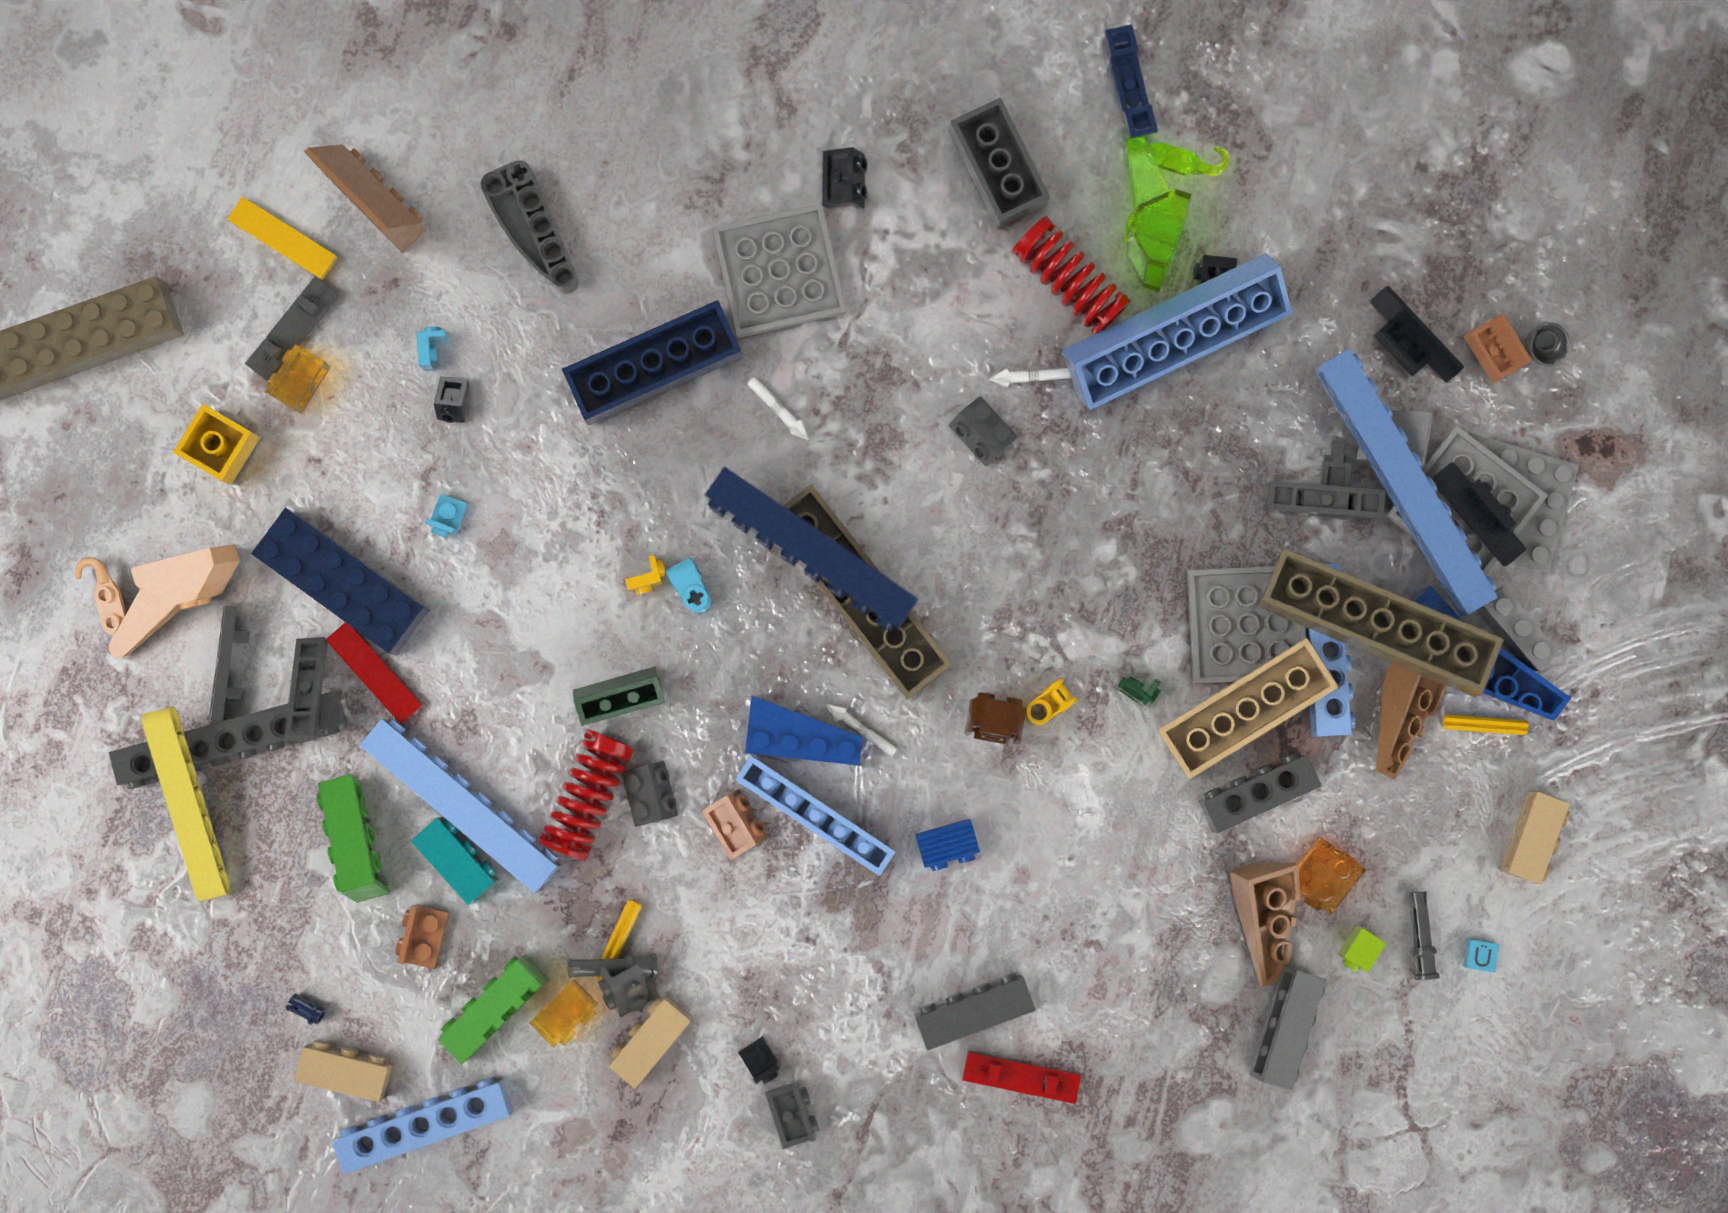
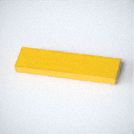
(282, 238)

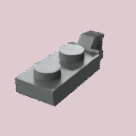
(1336, 471)

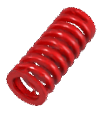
(1069, 287)
(570, 842)

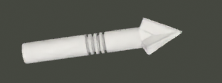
(1005, 377)
(796, 426)
(840, 714)

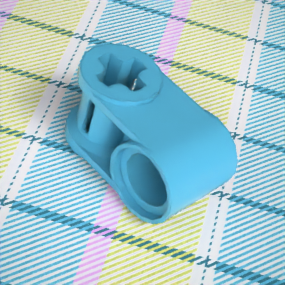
(687, 582)

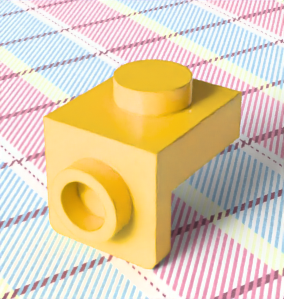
(643, 583)

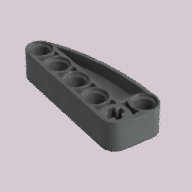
(521, 222)

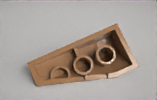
(1404, 709)
(1266, 908)

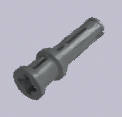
(1423, 949)
(614, 967)

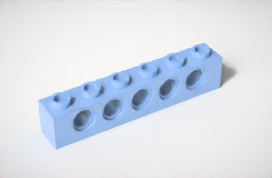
(1343, 721)
(815, 815)
(354, 1156)

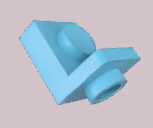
(427, 352)
(447, 516)

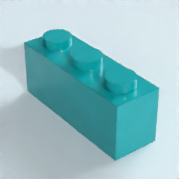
(455, 860)

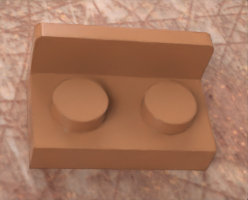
(735, 823)
(422, 936)

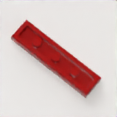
(374, 672)

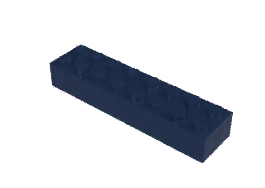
(811, 549)

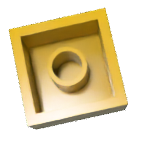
(216, 444)

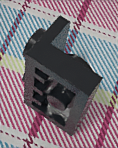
(844, 178)

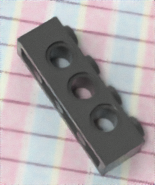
(1302, 781)

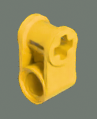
(1053, 701)

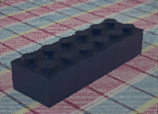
(652, 363)
(340, 581)

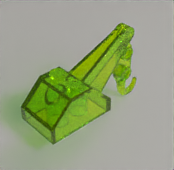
(1158, 210)

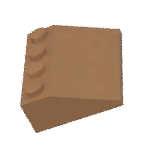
(368, 193)

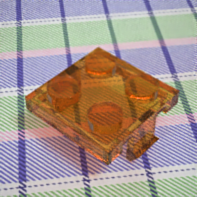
(1327, 876)

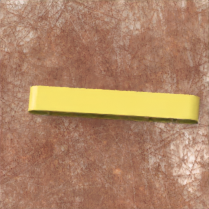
(186, 803)

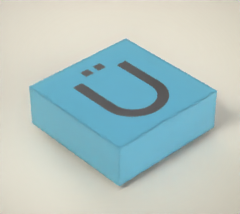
(1481, 955)

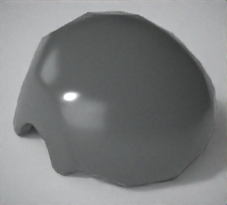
(1547, 343)

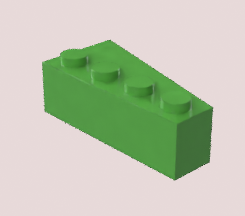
(350, 839)
(492, 1009)

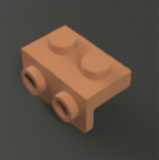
(1497, 348)

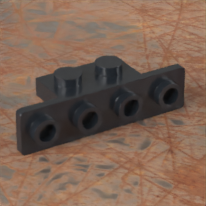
(1411, 339)
(1481, 512)

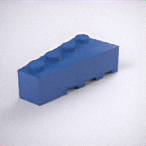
(1524, 688)
(793, 735)

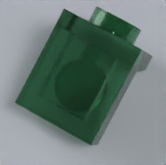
(1133, 689)

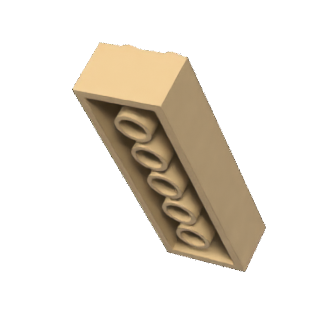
(1248, 708)

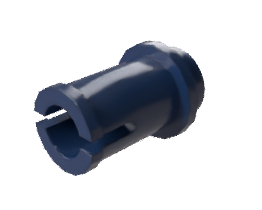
(306, 1009)

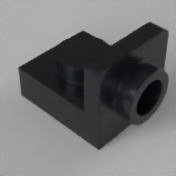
(1212, 264)
(451, 399)
(760, 1061)

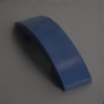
(1128, 82)

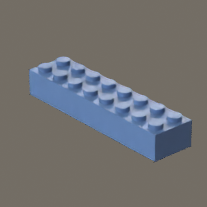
(1178, 331)

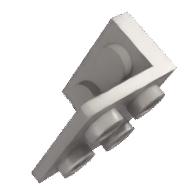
(1417, 430)

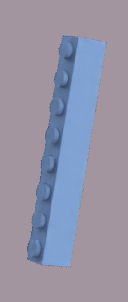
(460, 805)

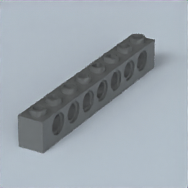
(128, 760)

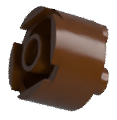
(995, 719)

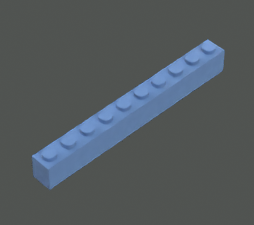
(1406, 483)

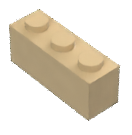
(1535, 837)
(649, 1041)
(344, 1071)

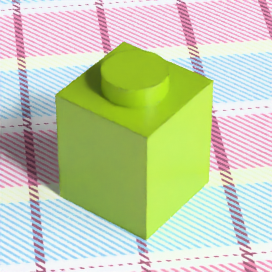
(1361, 950)

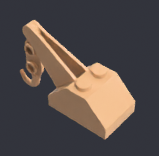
(163, 592)

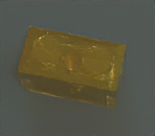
(297, 378)
(564, 1013)

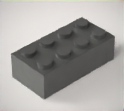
(999, 163)

